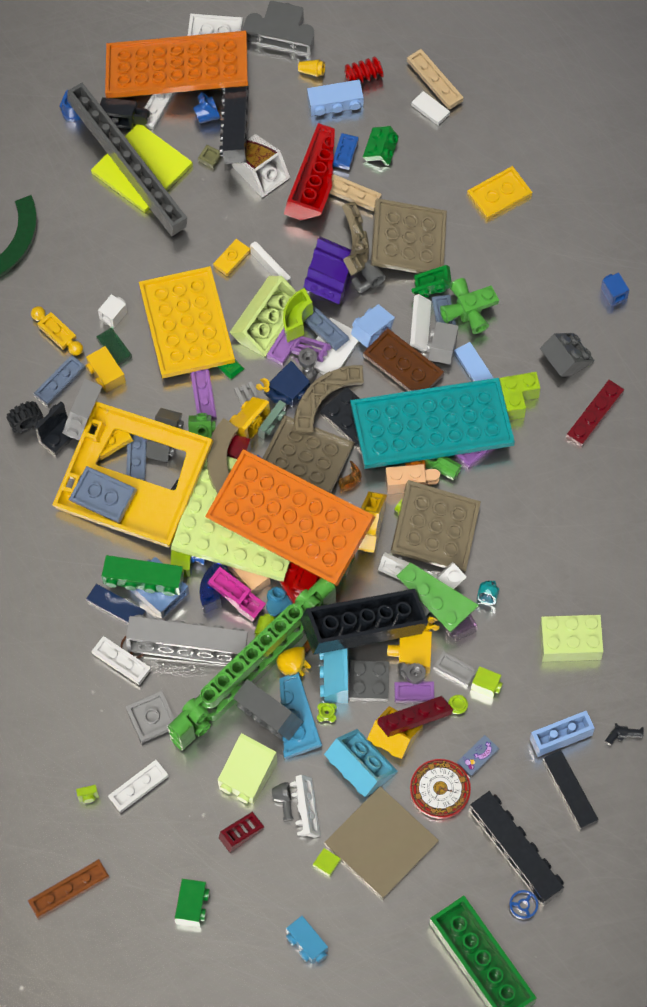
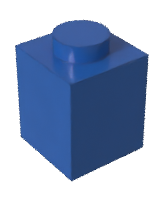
(614, 288)

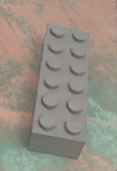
(184, 640)

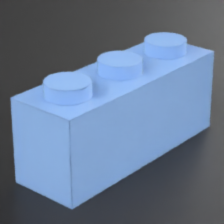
(335, 97)
(562, 733)

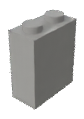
(82, 409)

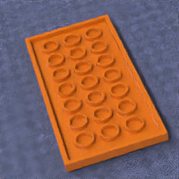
(176, 64)
(290, 517)

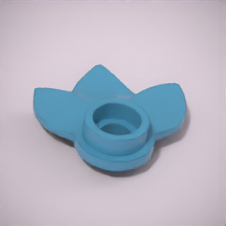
(277, 601)

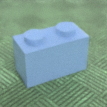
(372, 325)

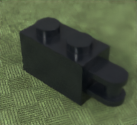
(124, 112)

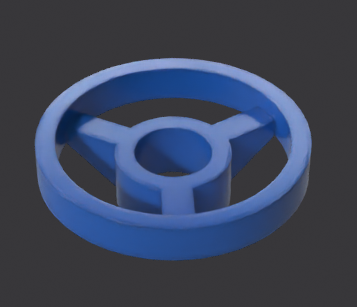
(517, 904)

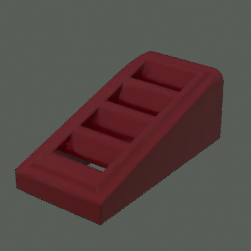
(235, 842)

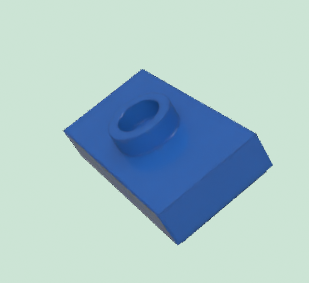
(345, 151)

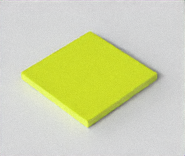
(160, 157)

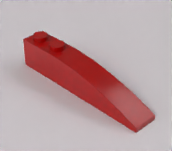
(314, 177)

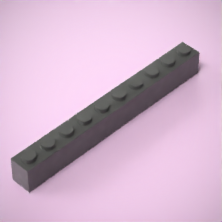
(127, 159)

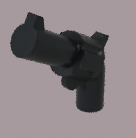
(622, 732)

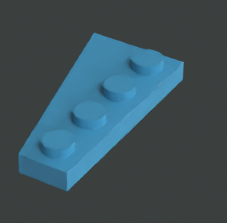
(295, 699)

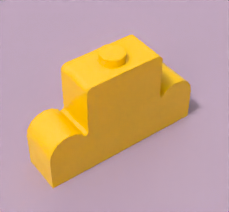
(375, 505)

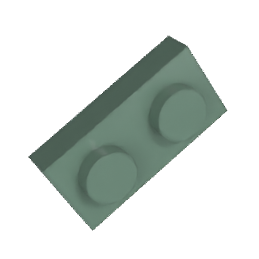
(269, 423)

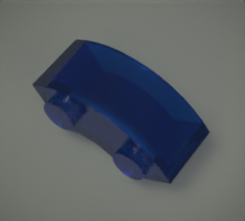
(209, 597)

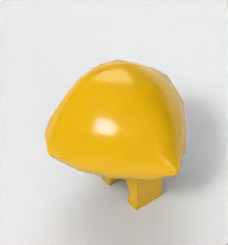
(291, 661)

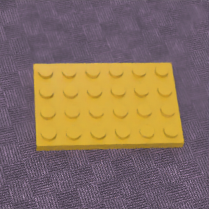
(186, 322)

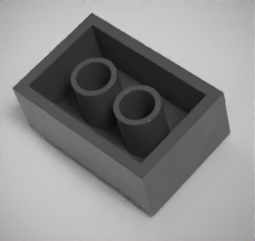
(267, 711)

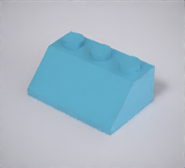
(335, 676)
(360, 762)

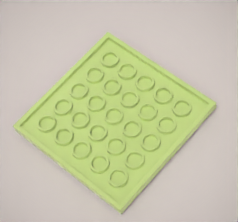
(215, 543)

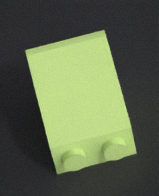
(247, 769)

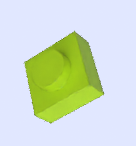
(87, 794)

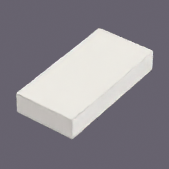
(430, 108)

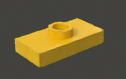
(231, 257)

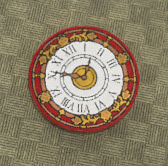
(440, 788)

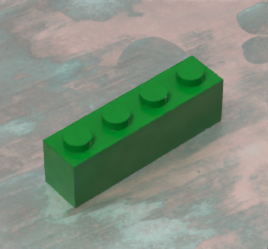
(142, 575)

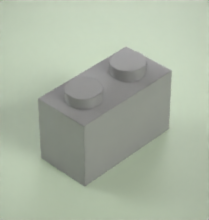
(443, 342)

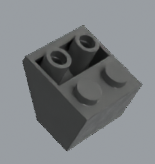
(566, 353)

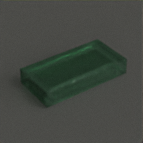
(114, 345)

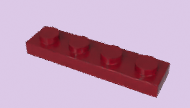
(595, 413)
(414, 716)

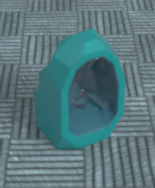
(488, 592)

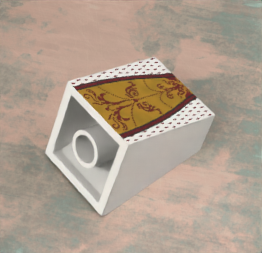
(263, 166)

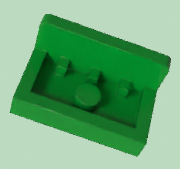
(381, 144)
(433, 281)

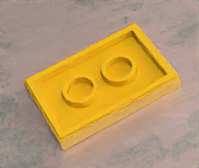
(499, 192)

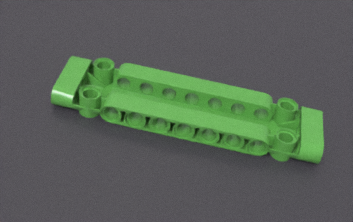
(195, 714)

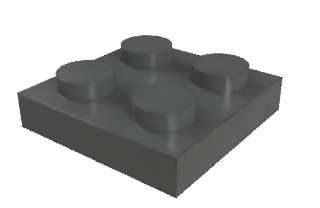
(369, 680)

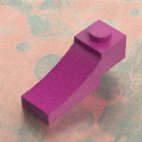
(237, 594)

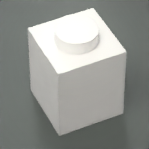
(112, 310)

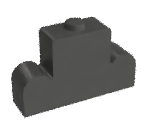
(281, 28)

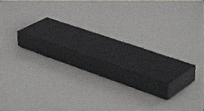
(570, 789)

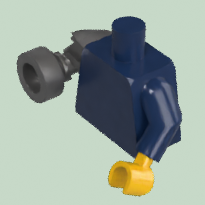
(290, 382)

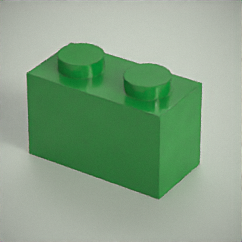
(191, 902)

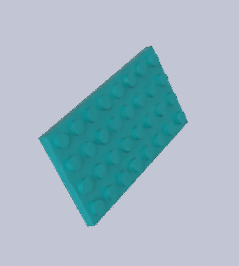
(432, 423)

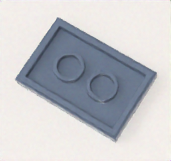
(102, 494)

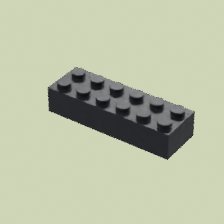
(363, 621)

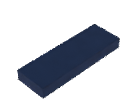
(113, 604)

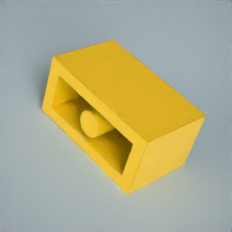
(105, 369)

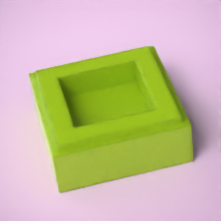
(326, 862)

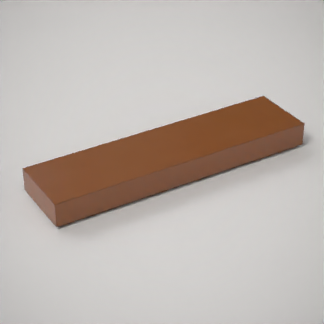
(68, 889)

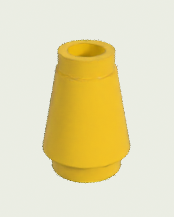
(312, 67)

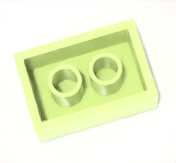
(571, 638)

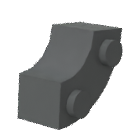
(159, 451)

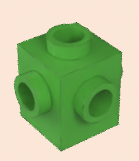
(201, 424)

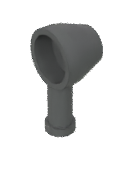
(282, 794)

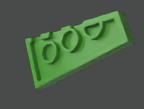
(440, 599)

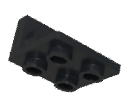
(50, 429)

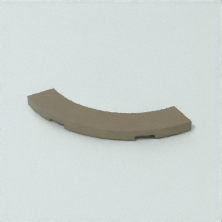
(360, 246)
(319, 390)
(217, 456)

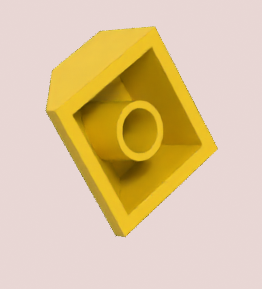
(251, 417)
(397, 744)

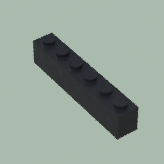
(234, 124)
(516, 848)

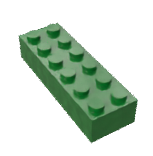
(481, 956)

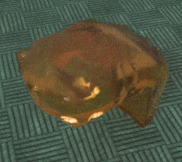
(351, 480)

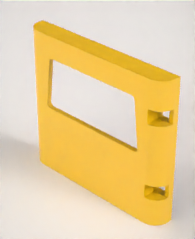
(154, 509)

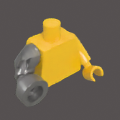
(414, 654)

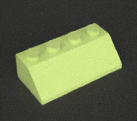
(263, 317)

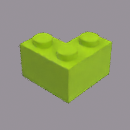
(517, 390)

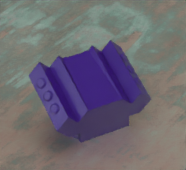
(327, 272)

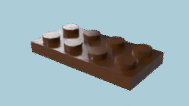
(402, 362)

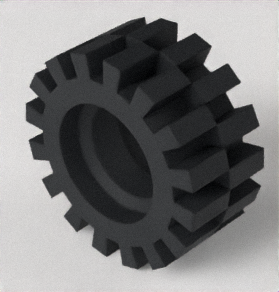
(24, 416)

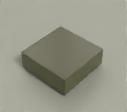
(209, 156)

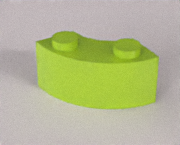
(295, 314)

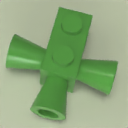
(469, 305)

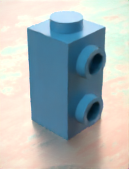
(307, 940)

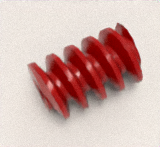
(363, 70)

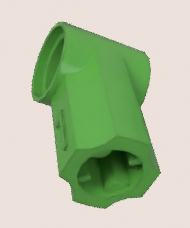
(445, 466)

